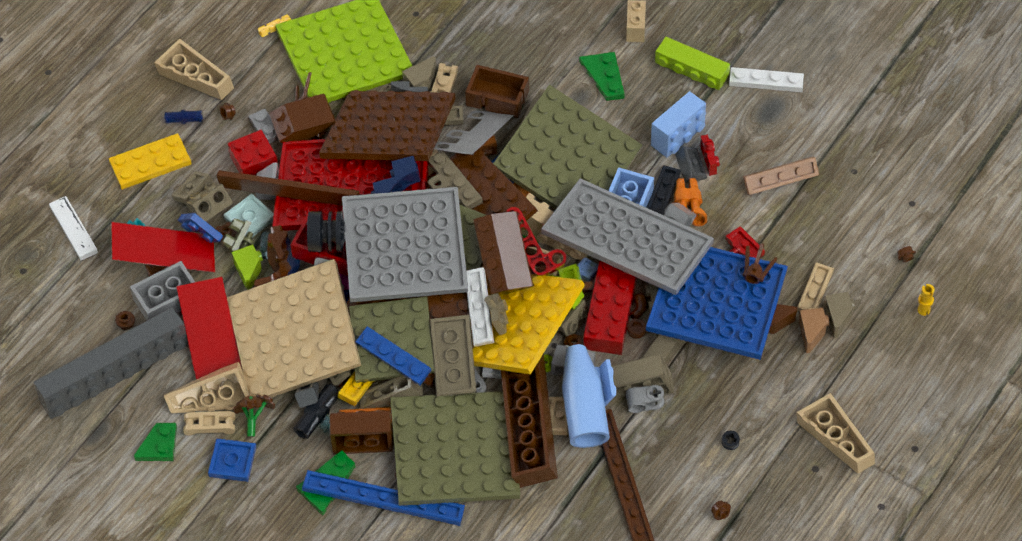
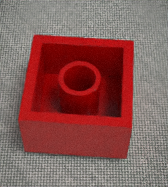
(252, 153)

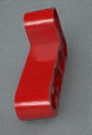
(539, 257)

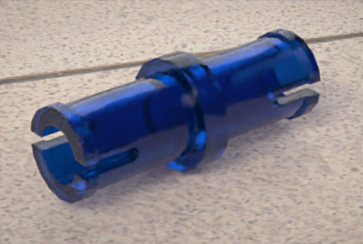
(183, 116)

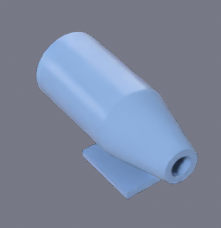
(585, 395)

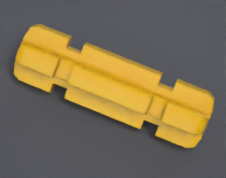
(270, 27)

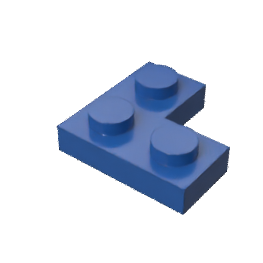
(192, 222)

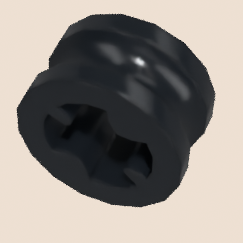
(732, 434)

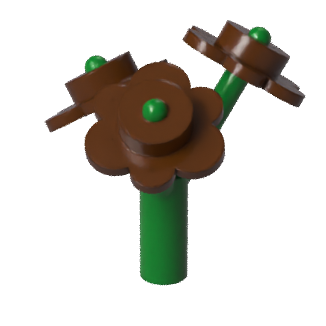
(249, 403)

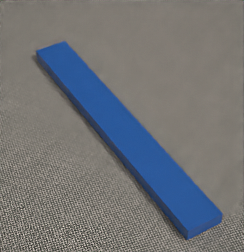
(379, 497)

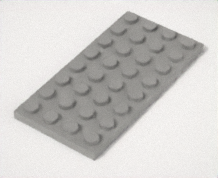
(627, 236)

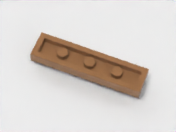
(781, 175)

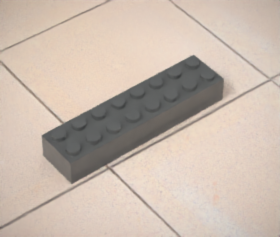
(111, 363)

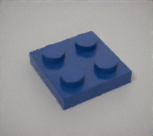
(232, 460)

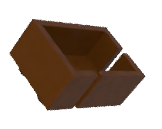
(497, 91)

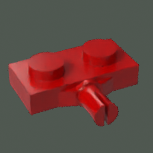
(708, 149)
(740, 239)

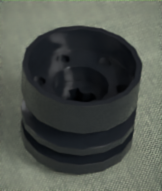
(325, 231)

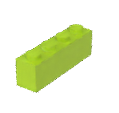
(692, 63)

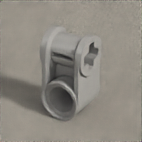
(643, 399)

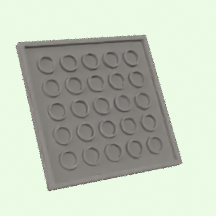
(404, 244)

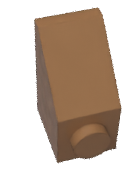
(812, 326)

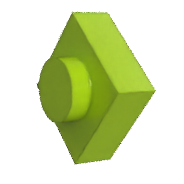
(570, 272)

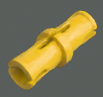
(926, 299)

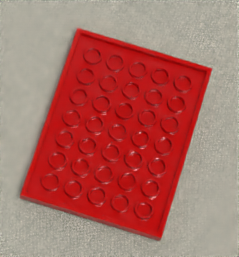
(302, 163)

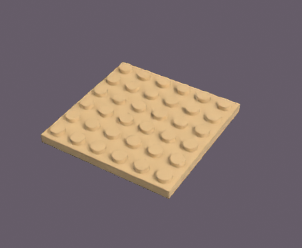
(294, 331)

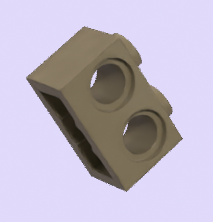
(210, 207)

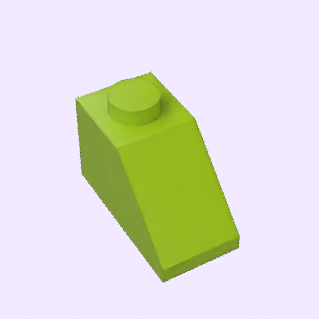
(248, 264)

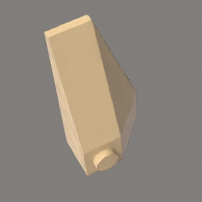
(211, 392)

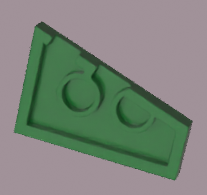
(605, 73)
(337, 466)

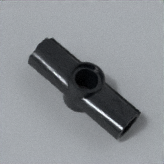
(316, 412)

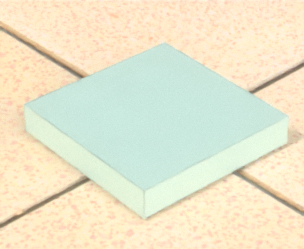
(253, 211)

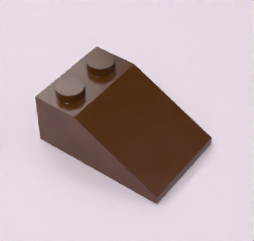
(302, 118)

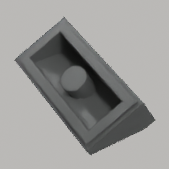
(690, 164)

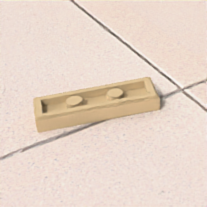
(815, 287)

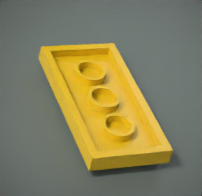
(150, 161)

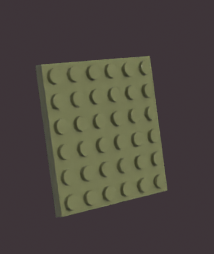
(560, 146)
(451, 449)

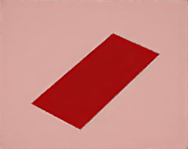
(161, 247)
(208, 325)

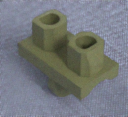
(241, 228)

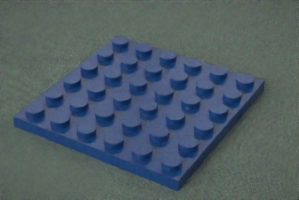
(720, 306)

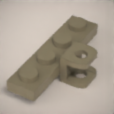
(450, 176)

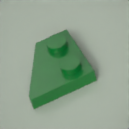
(158, 444)

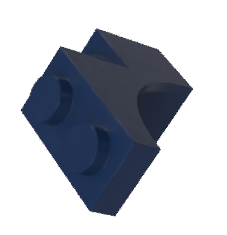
(403, 174)

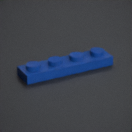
(393, 356)

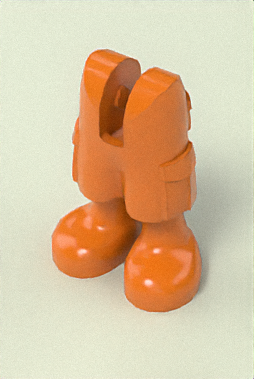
(691, 197)

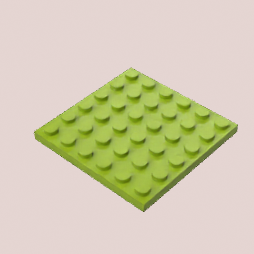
(344, 49)

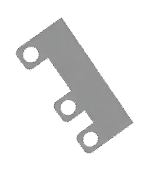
(477, 136)

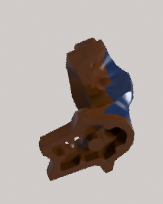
(279, 256)

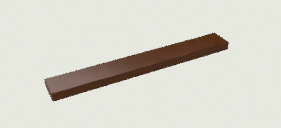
(283, 188)
(625, 484)

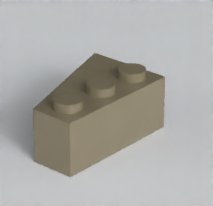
(642, 373)

